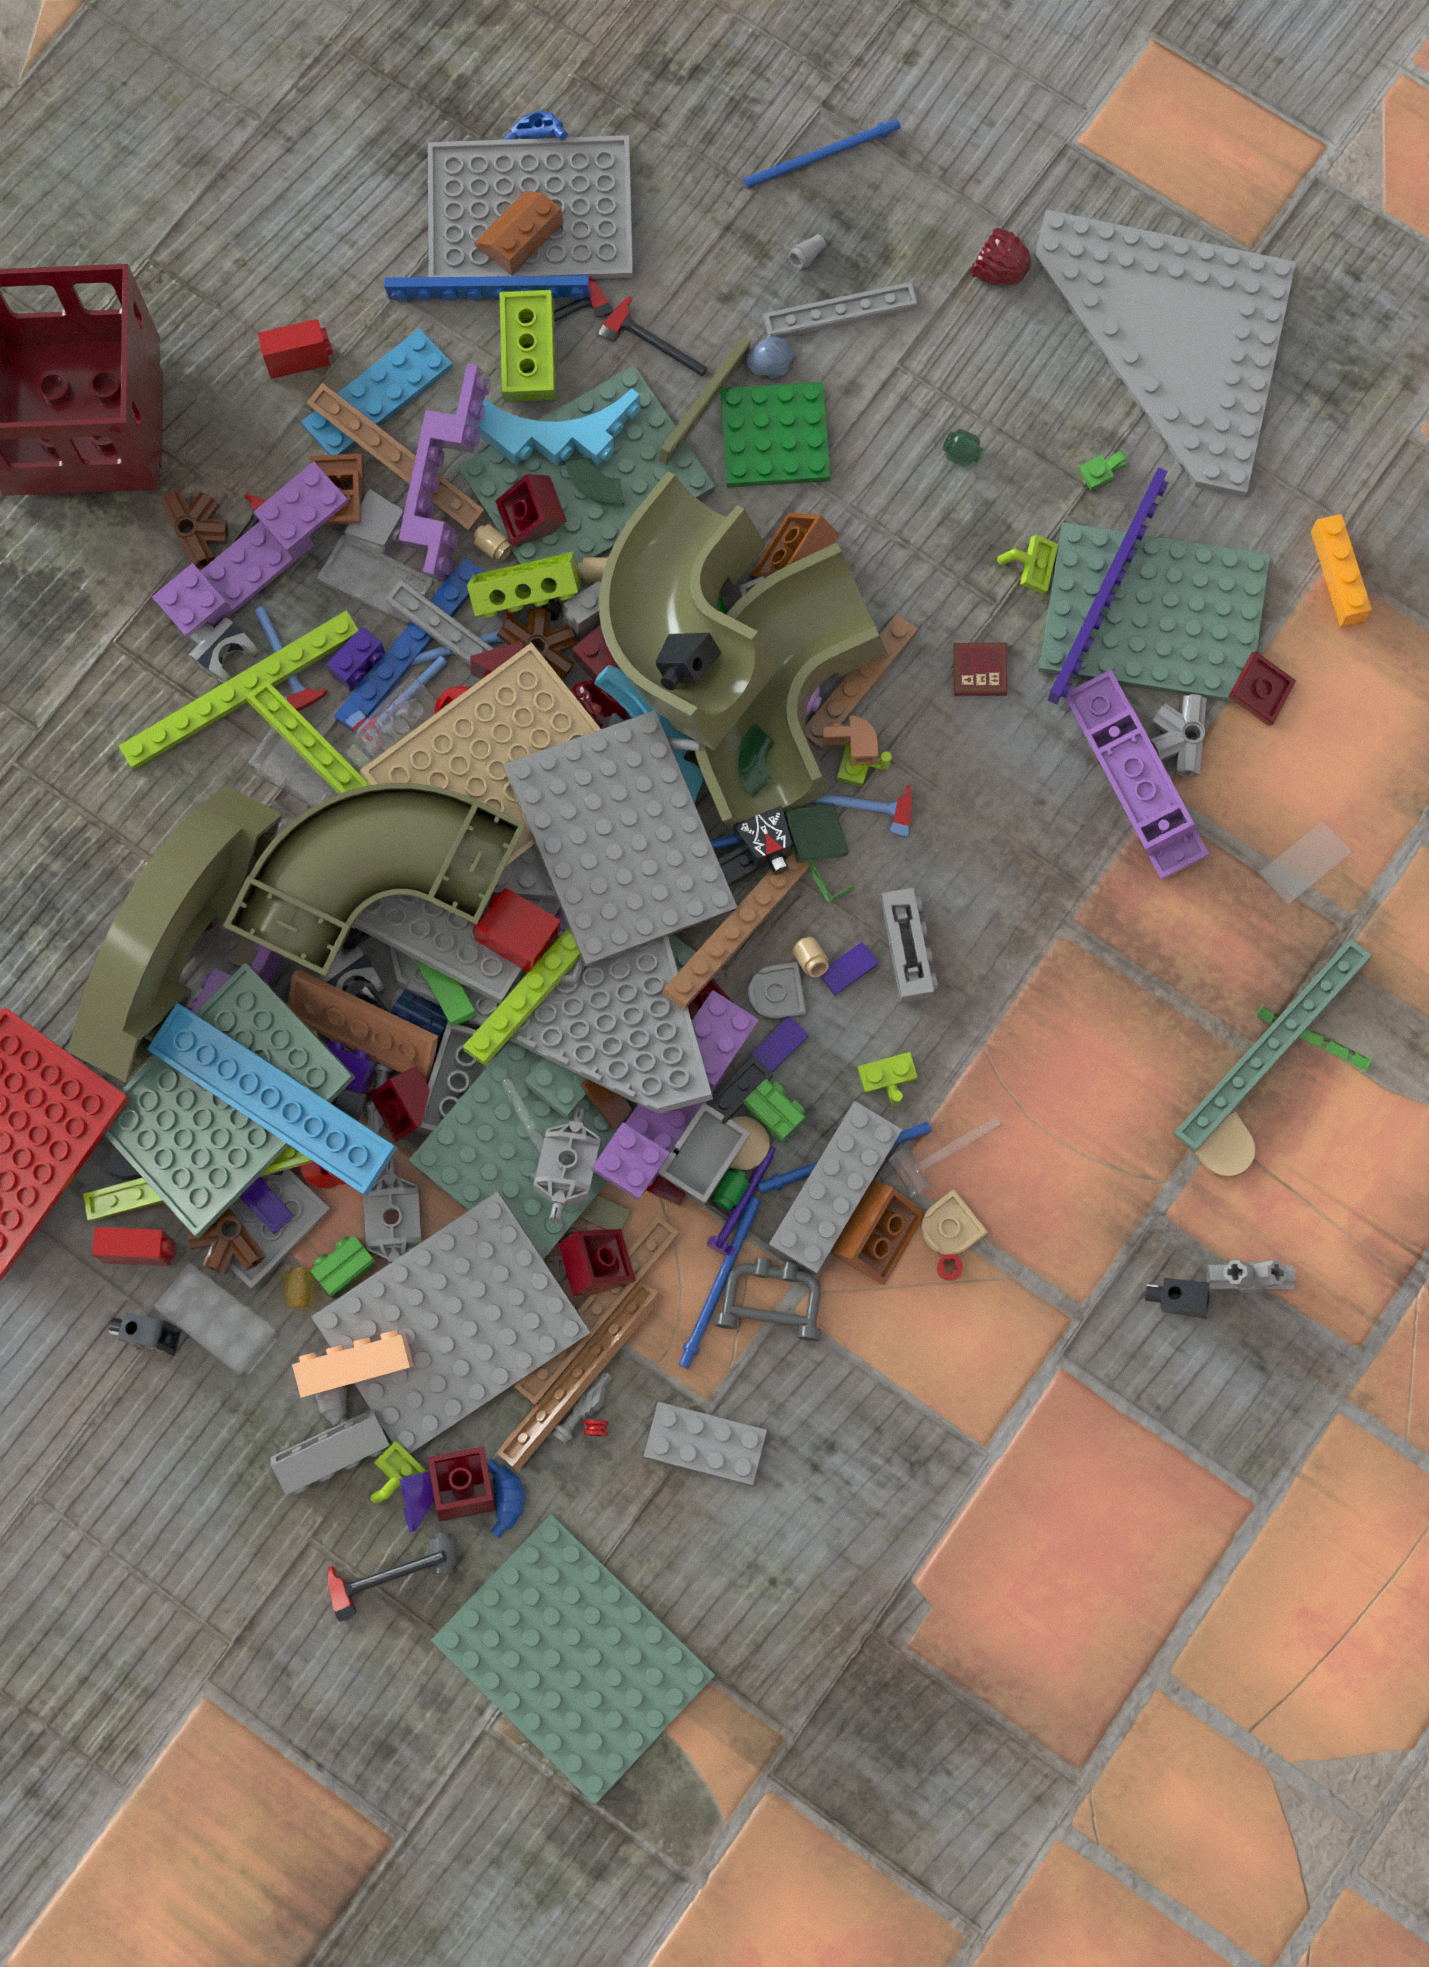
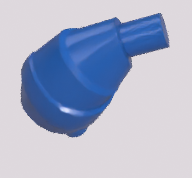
(537, 126)
(508, 1497)

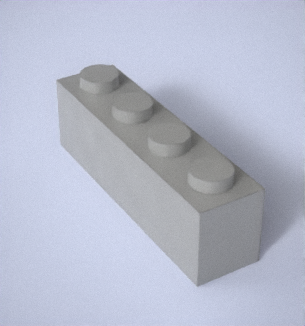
(329, 1452)

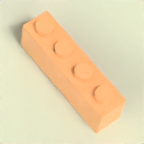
(352, 1365)

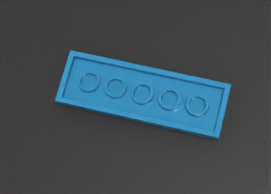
(383, 389)

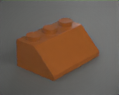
(520, 230)
(795, 539)
(878, 1231)

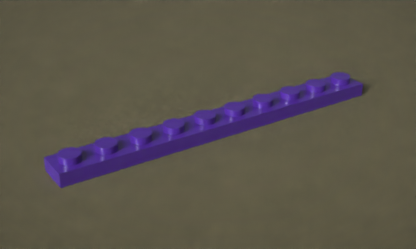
(1105, 595)

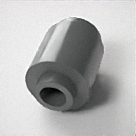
(444, 1542)

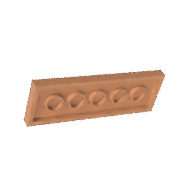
(361, 1025)

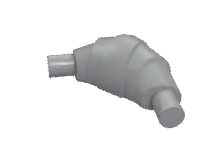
(333, 1404)

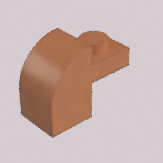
(858, 735)

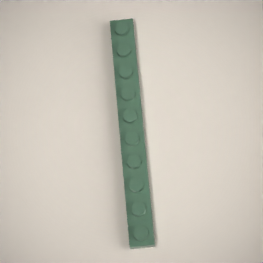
(1272, 1045)

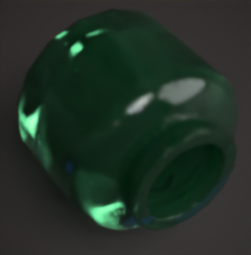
(962, 447)

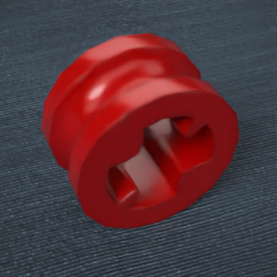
(958, 1266)
(596, 1428)

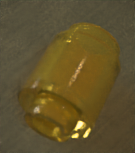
(297, 1287)

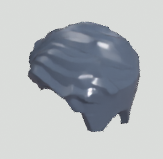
(770, 357)

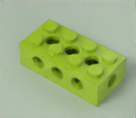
(514, 310)
(488, 602)

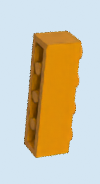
(1341, 570)

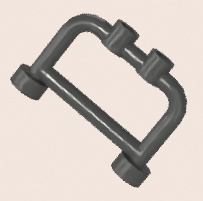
(789, 1273)

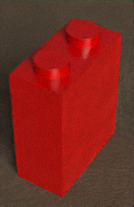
(295, 348)
(516, 929)
(133, 1246)

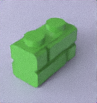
(775, 1110)
(342, 1266)

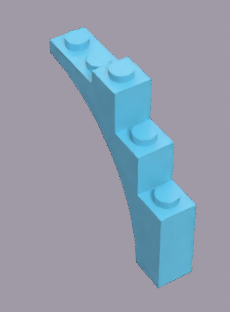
(556, 440)
(618, 686)

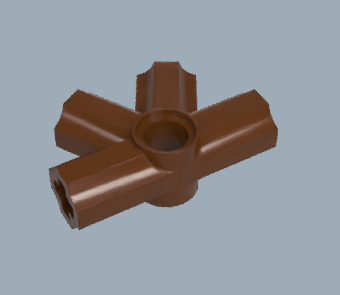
(199, 517)
(538, 633)
(225, 1248)

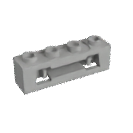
(900, 903)

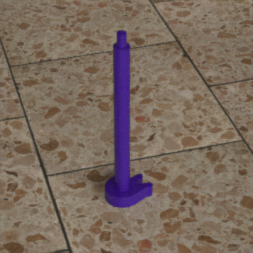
(719, 1243)

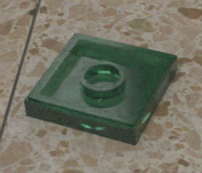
(816, 833)

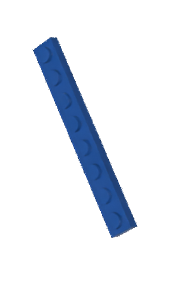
(483, 287)
(406, 648)

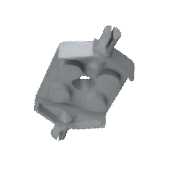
(567, 1183)
(388, 1194)

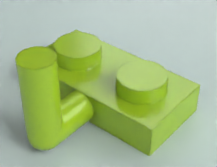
(1037, 561)
(856, 773)
(887, 1075)
(396, 1465)

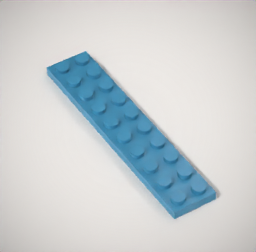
(272, 1099)

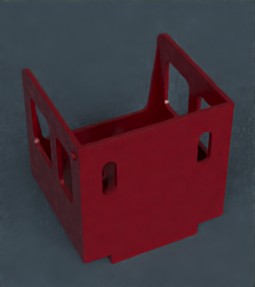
(79, 388)

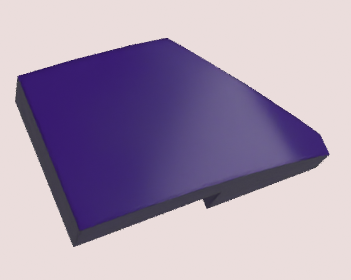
(418, 1498)

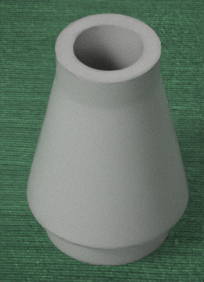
(806, 251)

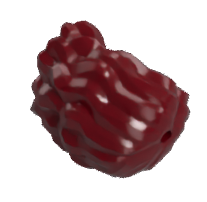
(1002, 259)
(596, 701)

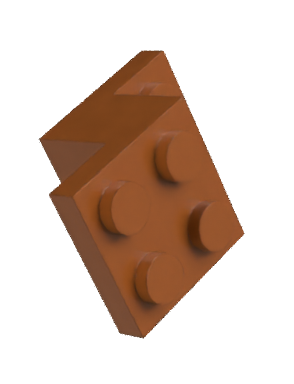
(348, 476)

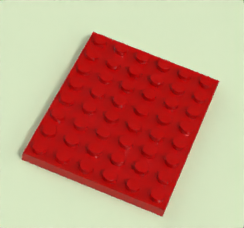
(49, 1126)

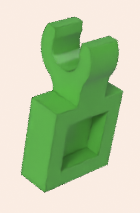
(1099, 472)

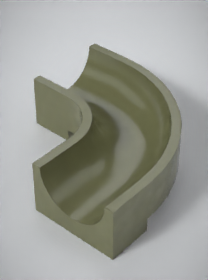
(668, 582)
(814, 629)
(367, 849)
(158, 925)

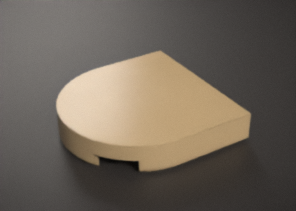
(1228, 1149)
(951, 1226)

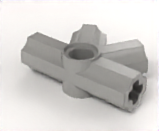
(1175, 741)
(1251, 1276)

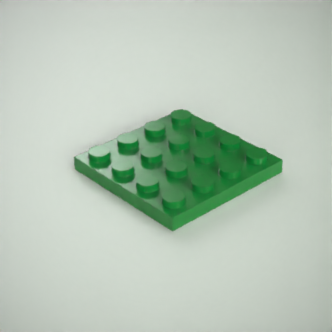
(775, 434)

